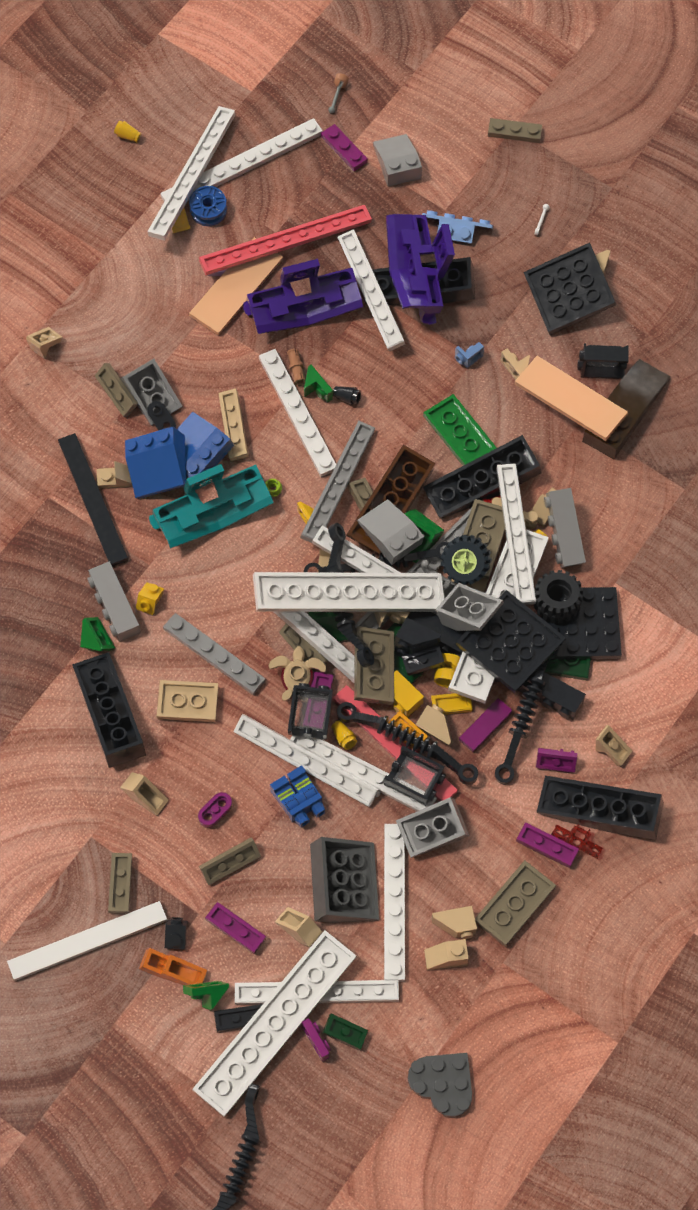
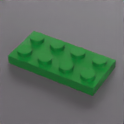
(458, 430)

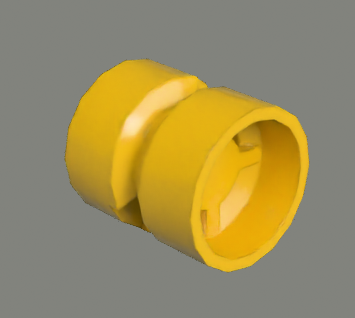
(445, 672)

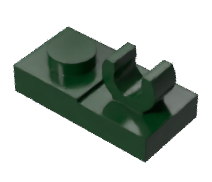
(345, 1031)

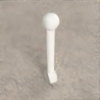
(546, 207)

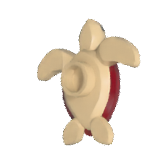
(296, 671)

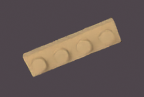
(233, 423)

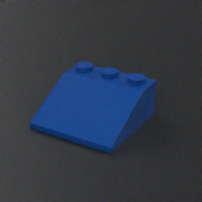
(203, 444)
(156, 462)

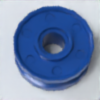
(208, 196)

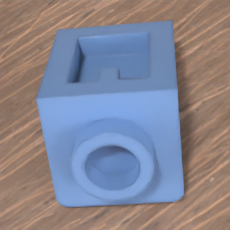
(471, 355)

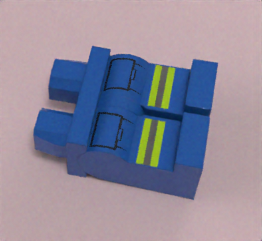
(298, 796)

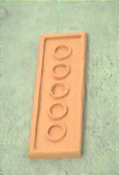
(231, 291)
(571, 398)

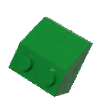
(428, 528)

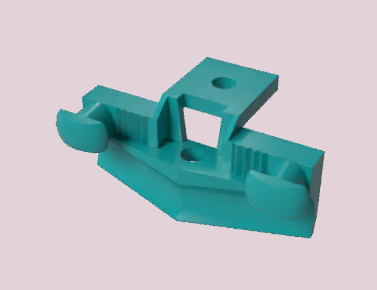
(191, 519)

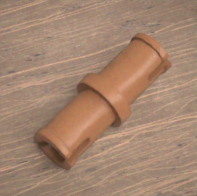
(296, 367)

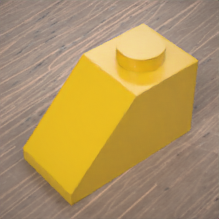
(406, 696)

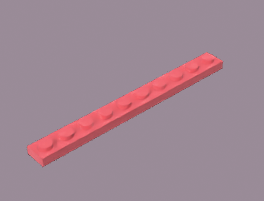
(285, 240)

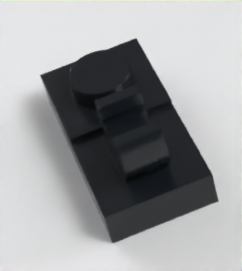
(423, 660)

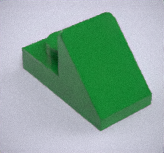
(316, 383)
(209, 992)

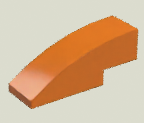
(171, 968)

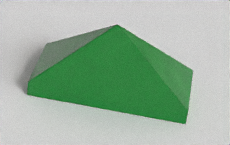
(95, 636)

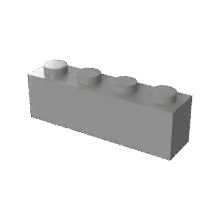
(565, 528)
(114, 601)

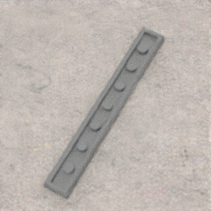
(338, 480)

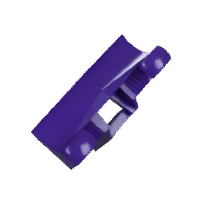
(418, 285)
(282, 310)

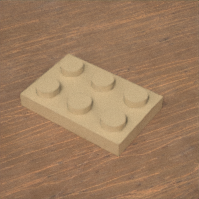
(187, 701)

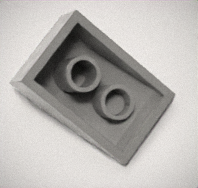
(398, 160)
(150, 385)
(391, 531)
(467, 608)
(432, 827)

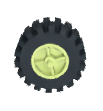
(466, 559)

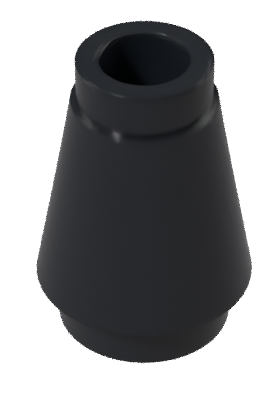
(347, 394)

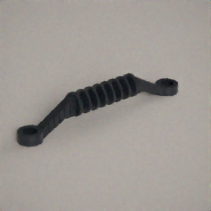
(409, 557)
(345, 623)
(523, 718)
(433, 750)
(251, 1138)

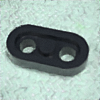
(160, 418)

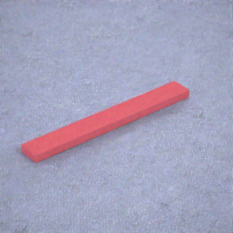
(444, 791)

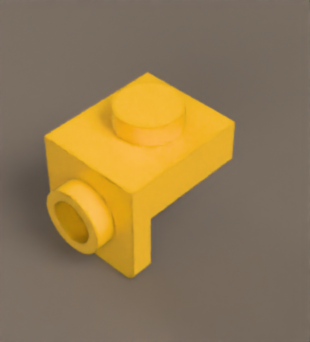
(181, 223)
(148, 598)

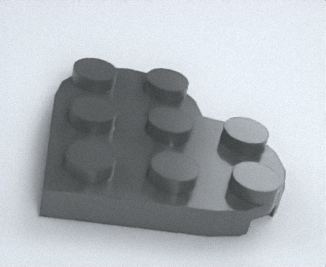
(444, 1081)

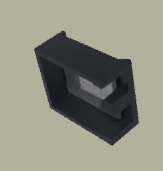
(603, 361)
(310, 711)
(415, 776)

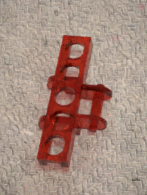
(582, 846)

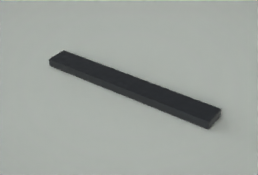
(92, 500)

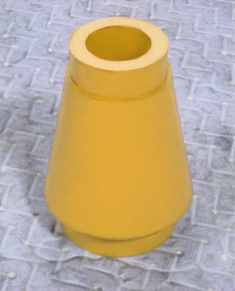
(126, 131)
(344, 735)

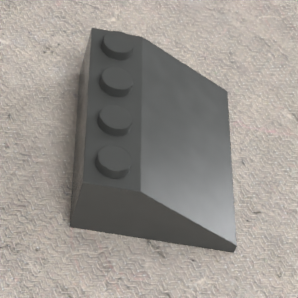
(344, 880)

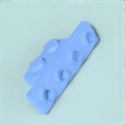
(460, 229)

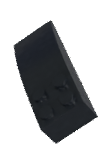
(455, 286)
(480, 478)
(109, 710)
(602, 807)

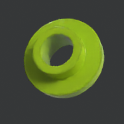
(274, 483)

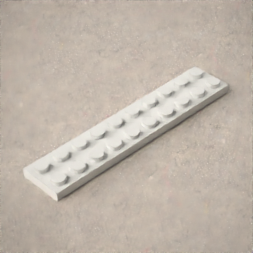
(347, 592)
(469, 677)
(274, 1023)

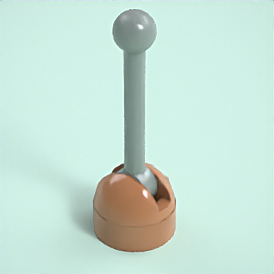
(340, 82)

